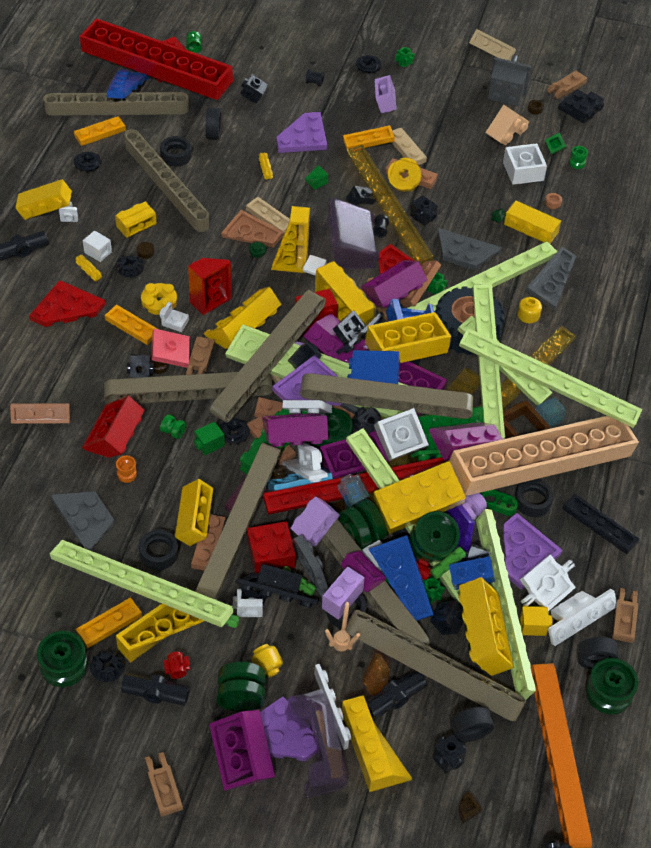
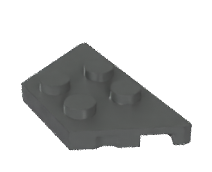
(465, 250)
(84, 516)
(311, 564)

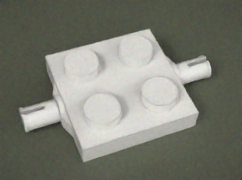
(547, 583)

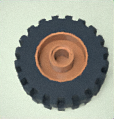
(456, 308)

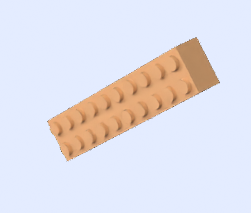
(542, 454)

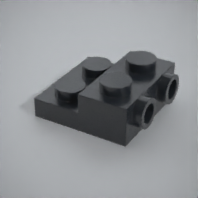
(582, 105)

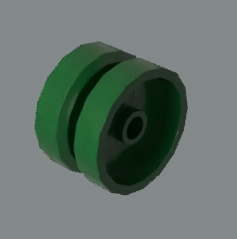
(339, 427)
(363, 523)
(445, 533)
(62, 658)
(241, 686)
(611, 686)

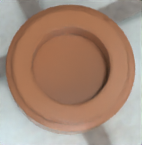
(553, 200)

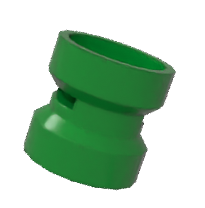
(193, 42)
(578, 157)
(173, 426)

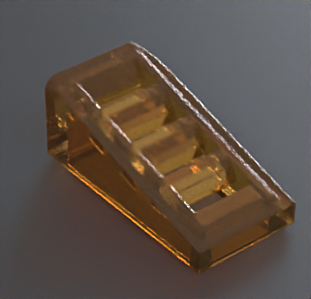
(376, 675)

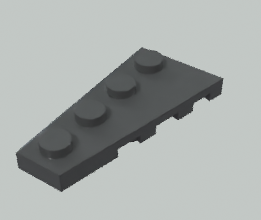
(551, 280)

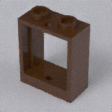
(529, 412)

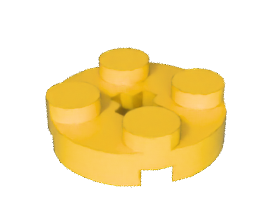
(408, 183)
(153, 291)

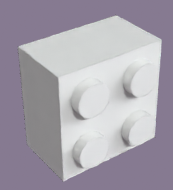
(524, 164)
(401, 434)

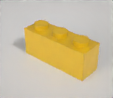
(43, 199)
(532, 222)
(194, 512)

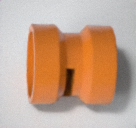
(126, 469)

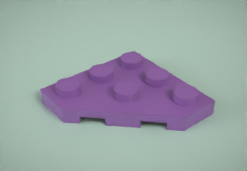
(303, 135)
(290, 386)
(524, 548)
(285, 737)

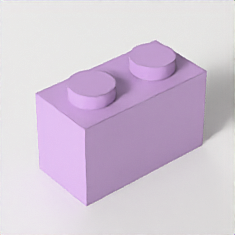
(385, 94)
(315, 521)
(344, 589)

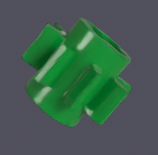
(404, 57)
(437, 284)
(434, 589)

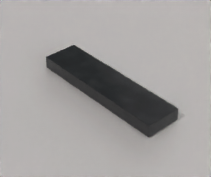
(601, 524)

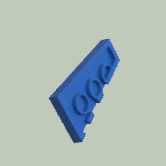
(124, 83)
(402, 571)

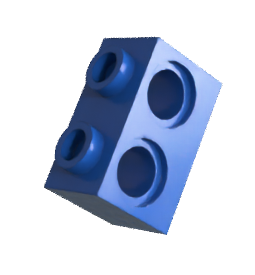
(471, 570)

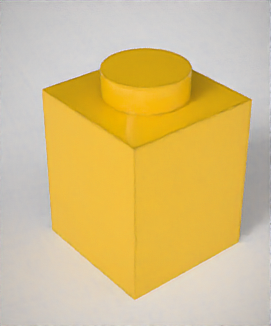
(535, 621)

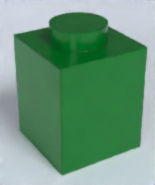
(209, 438)

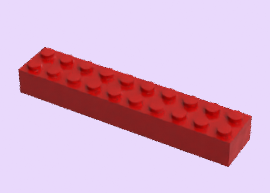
(157, 59)

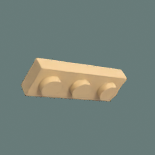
(491, 45)
(407, 147)
(267, 214)

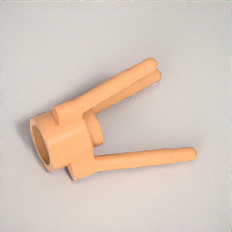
(341, 638)

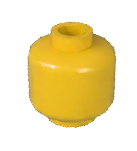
(529, 310)
(268, 659)

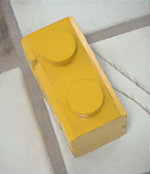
(135, 219)

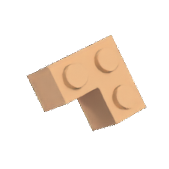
(506, 124)

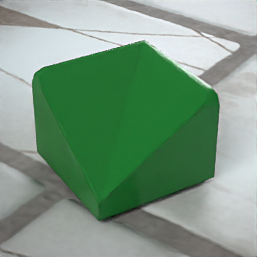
(555, 143)
(317, 178)

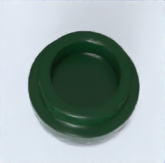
(498, 215)
(257, 249)

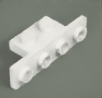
(308, 463)
(578, 613)
(327, 695)

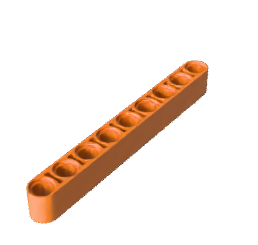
(560, 757)

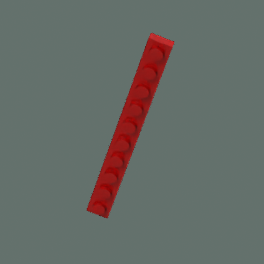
(328, 491)

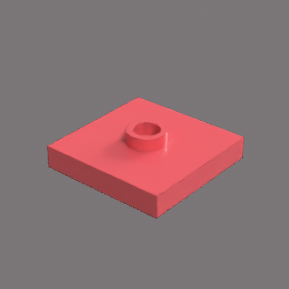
(170, 348)

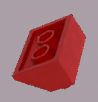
(209, 283)
(114, 427)

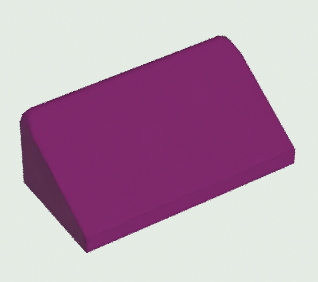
(362, 565)

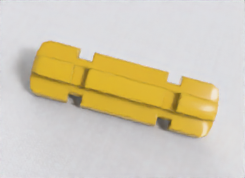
(265, 166)
(88, 267)

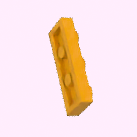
(99, 130)
(369, 137)
(130, 324)
(108, 622)

